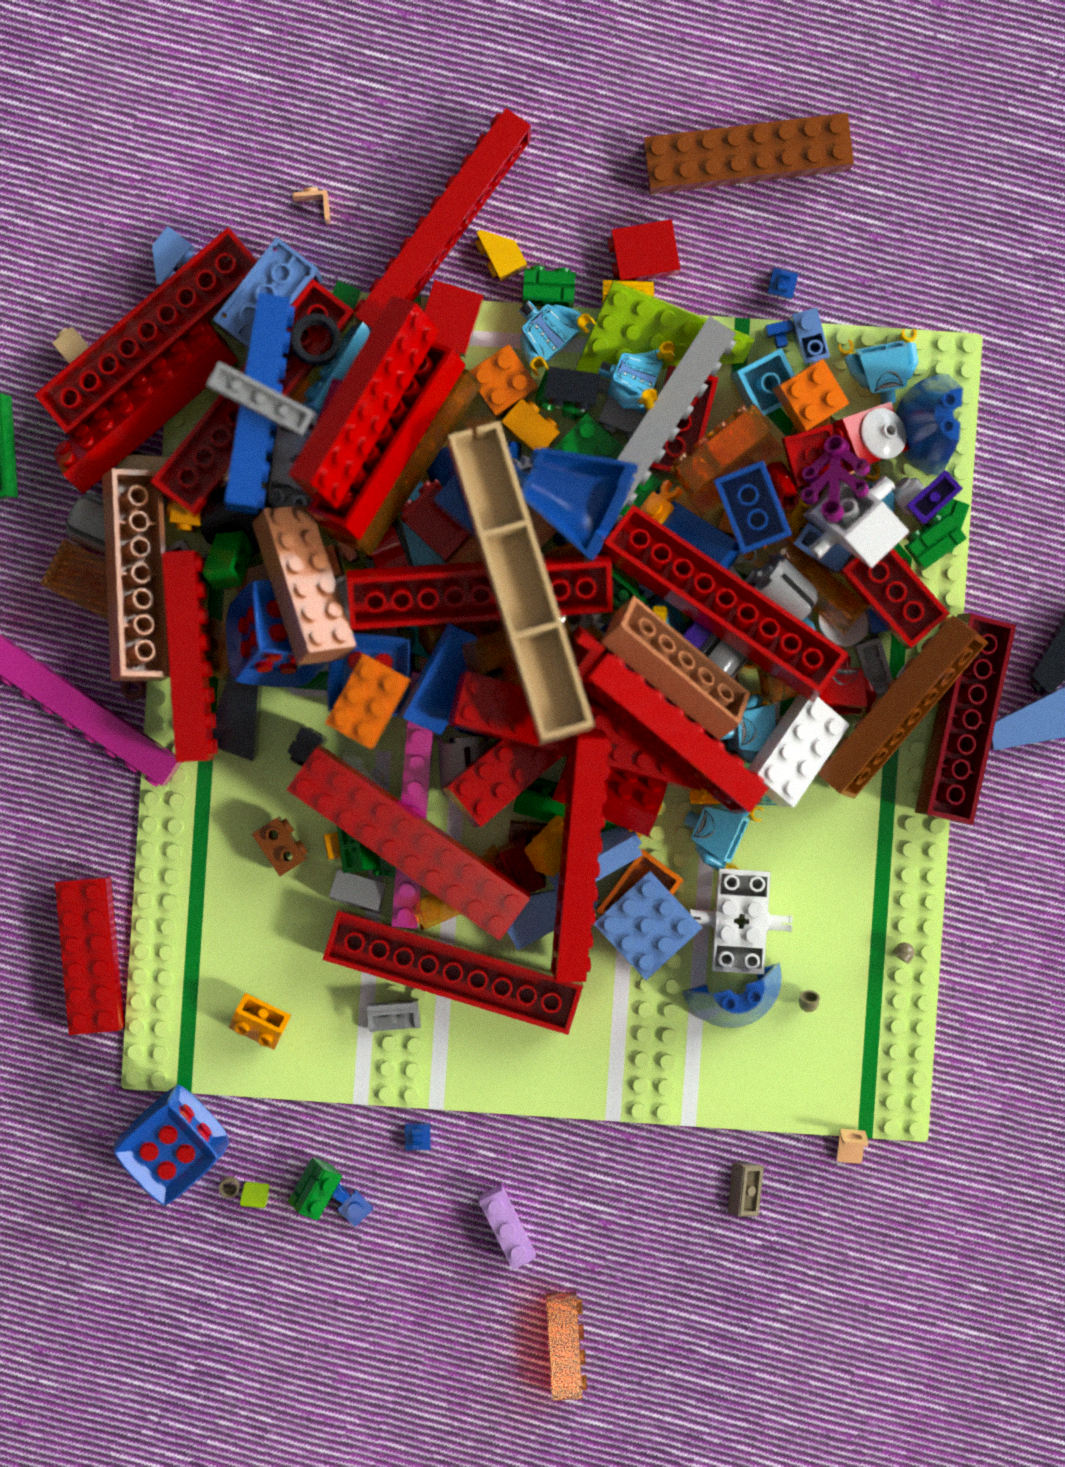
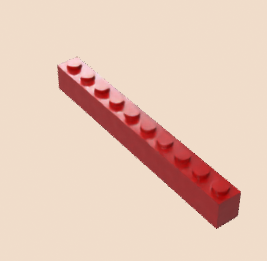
(579, 855)

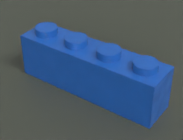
(702, 535)

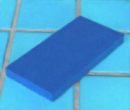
(435, 689)

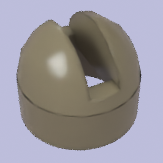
(904, 952)
(809, 1000)
(230, 1190)

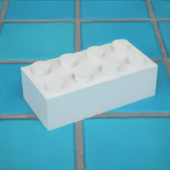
(798, 749)

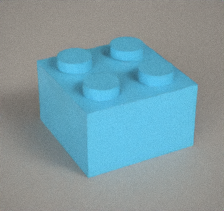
(760, 377)

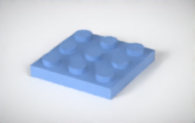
(647, 925)

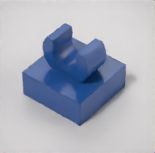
(782, 283)
(779, 332)
(417, 1136)

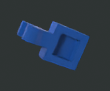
(353, 1206)

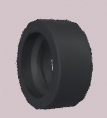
(320, 320)

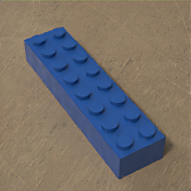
(253, 431)

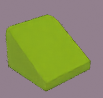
(255, 1195)

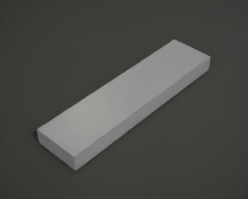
(260, 399)

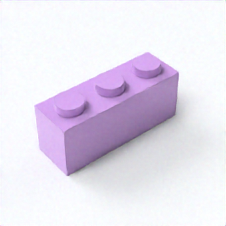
(507, 1227)

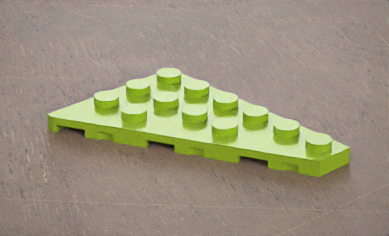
(641, 323)

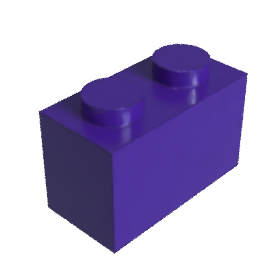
(933, 497)

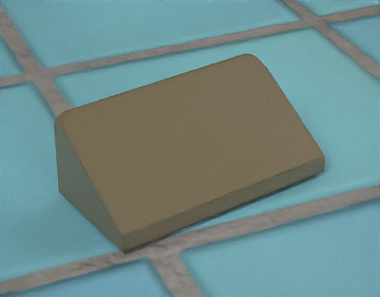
(745, 1189)

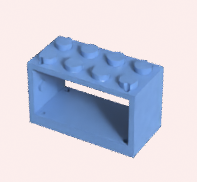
(275, 273)

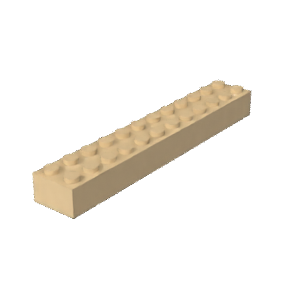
(520, 583)

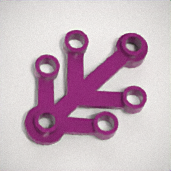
(834, 450)

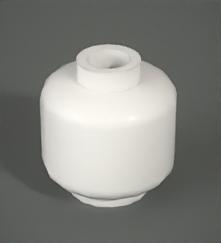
(906, 491)

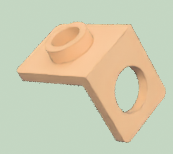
(313, 194)
(851, 1145)

